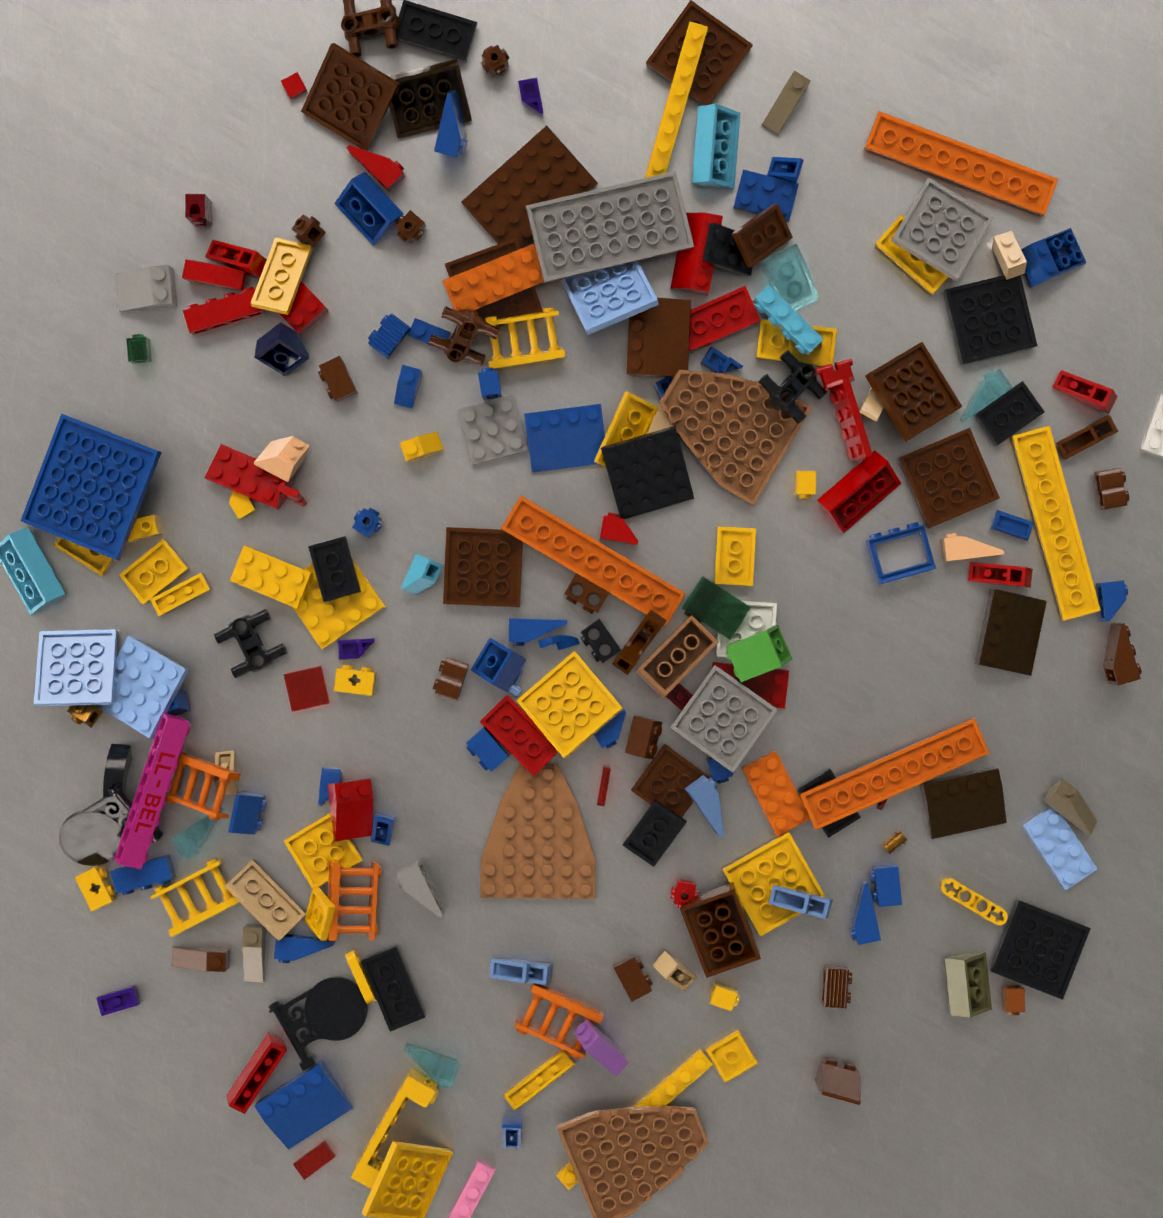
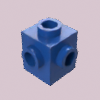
(360, 522)

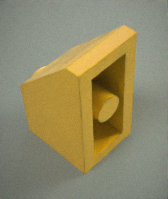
(421, 446)

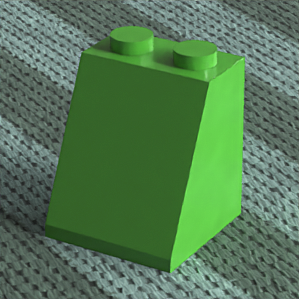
(758, 653)

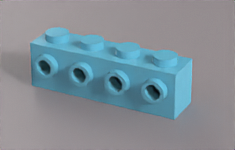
(787, 319)

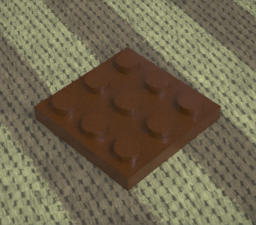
(667, 779)

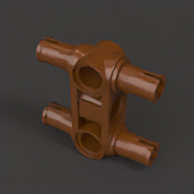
(368, 24)
(468, 326)

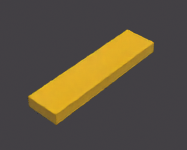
(539, 1079)

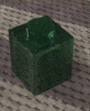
(138, 349)

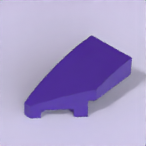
(530, 94)
(353, 648)

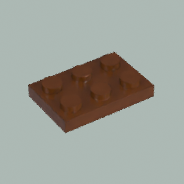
(762, 235)

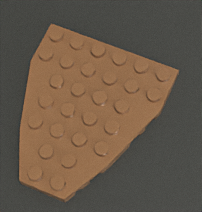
(730, 428)
(538, 842)
(630, 1153)

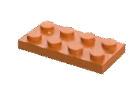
(775, 793)

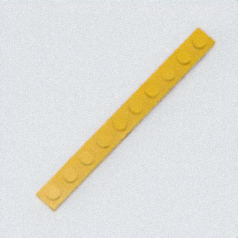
(677, 99)
(659, 1096)

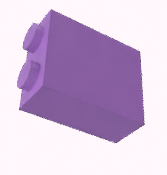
(601, 1047)

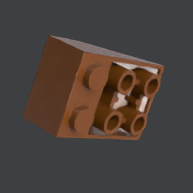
(1119, 657)

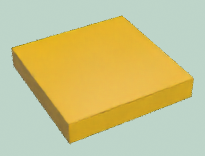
(319, 913)
(731, 1056)

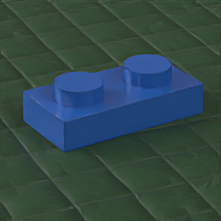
(422, 331)

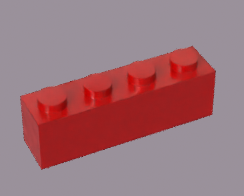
(221, 312)
(256, 1073)

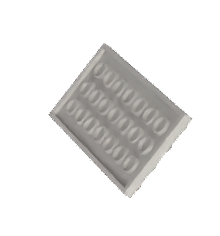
(609, 226)

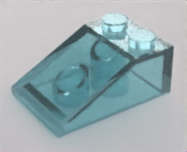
(790, 277)

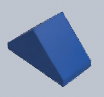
(785, 168)
(382, 828)
(511, 1132)

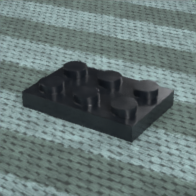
(723, 251)
(1009, 413)
(334, 569)
(838, 825)
(654, 833)

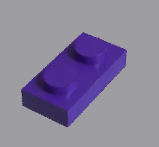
(118, 1000)

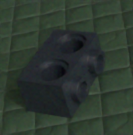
(604, 638)

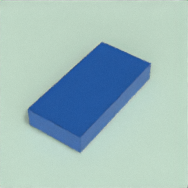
(1012, 525)

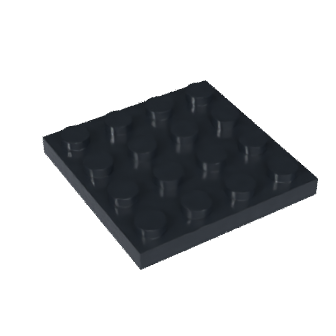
(990, 318)
(647, 472)
(1040, 949)

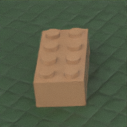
(676, 656)

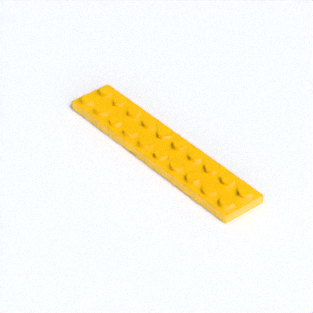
(1055, 523)

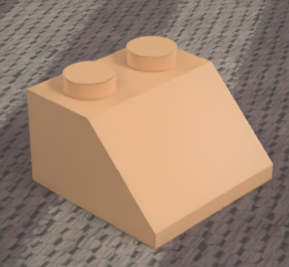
(283, 457)

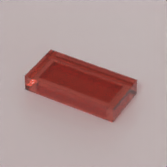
(314, 1160)

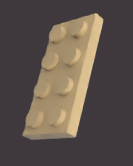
(265, 900)

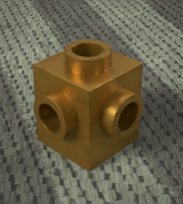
(84, 714)

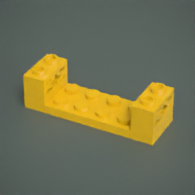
(415, 1087)

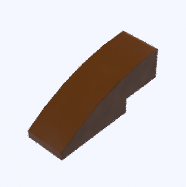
(1087, 436)

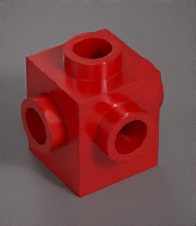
(681, 887)

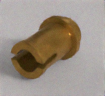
(895, 842)

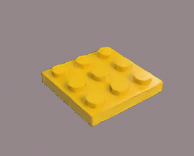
(315, 847)

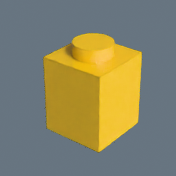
(805, 484)
(724, 996)

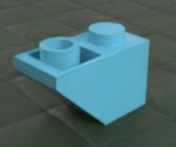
(421, 574)

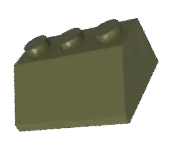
(968, 984)

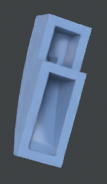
(800, 901)
(521, 971)

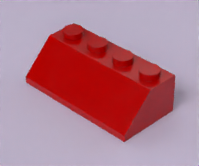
(689, 271)
(859, 491)

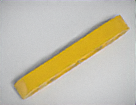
(973, 901)

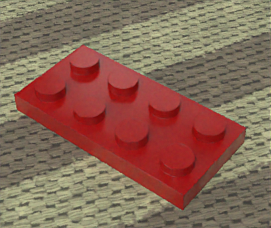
(721, 318)
(769, 686)
(519, 735)

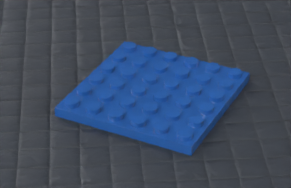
(90, 487)

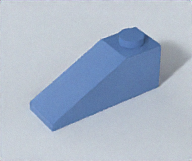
(708, 802)

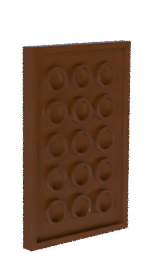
(532, 175)

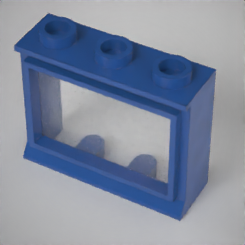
(900, 553)

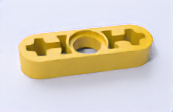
(360, 976)

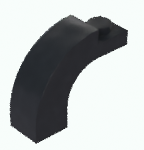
(117, 768)

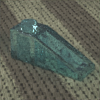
(987, 391)
(193, 837)
(436, 1065)

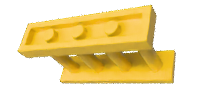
(535, 353)
(195, 916)

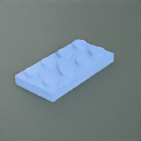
(1060, 847)

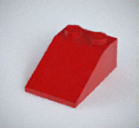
(305, 310)
(351, 809)

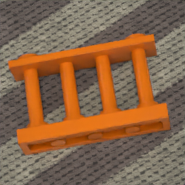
(211, 771)
(336, 890)
(557, 1000)

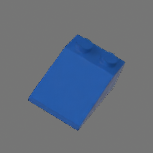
(452, 132)

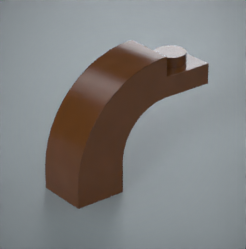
(639, 642)

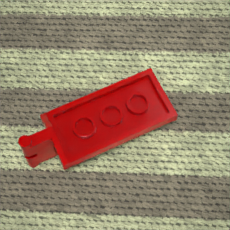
(846, 407)
(239, 474)

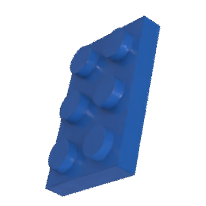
(760, 191)

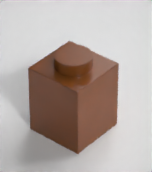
(1013, 999)

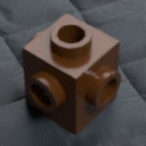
(498, 66)
(407, 221)
(308, 230)

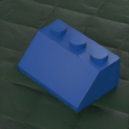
(368, 208)

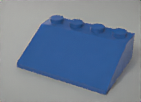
(564, 437)
(303, 1105)

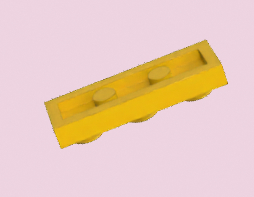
(180, 594)

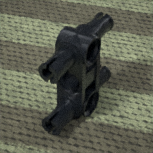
(800, 378)
(250, 643)

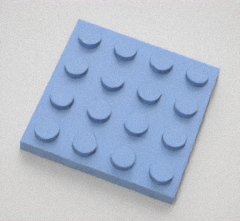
(609, 295)
(76, 668)
(143, 686)

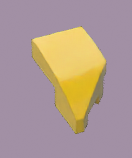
(241, 504)

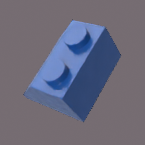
(498, 664)
(247, 813)

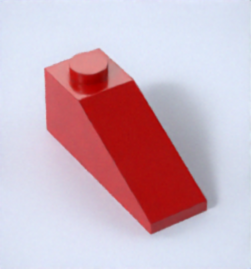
(380, 167)
(236, 257)
(1086, 391)
(1000, 574)

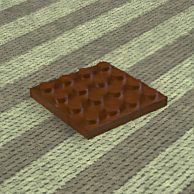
(718, 60)
(350, 97)
(515, 305)
(913, 391)
(948, 478)
(482, 567)

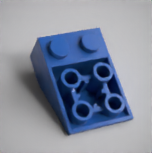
(1052, 257)

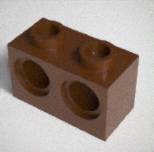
(588, 589)

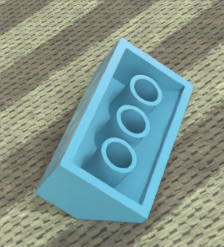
(716, 147)
(29, 571)

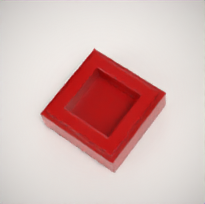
(293, 85)

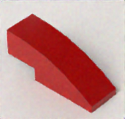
(213, 275)

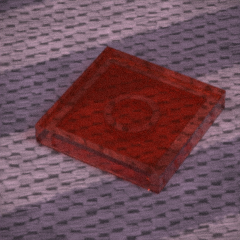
(306, 688)
(603, 786)

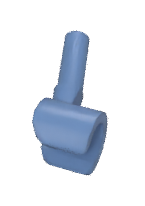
(515, 690)

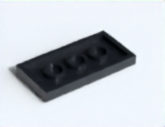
(435, 30)
(393, 988)

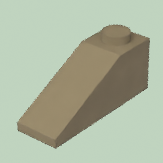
(786, 102)
(1071, 805)
(253, 952)

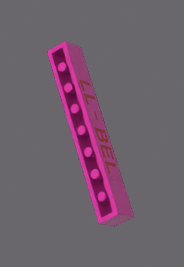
(152, 791)

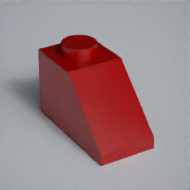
(617, 530)

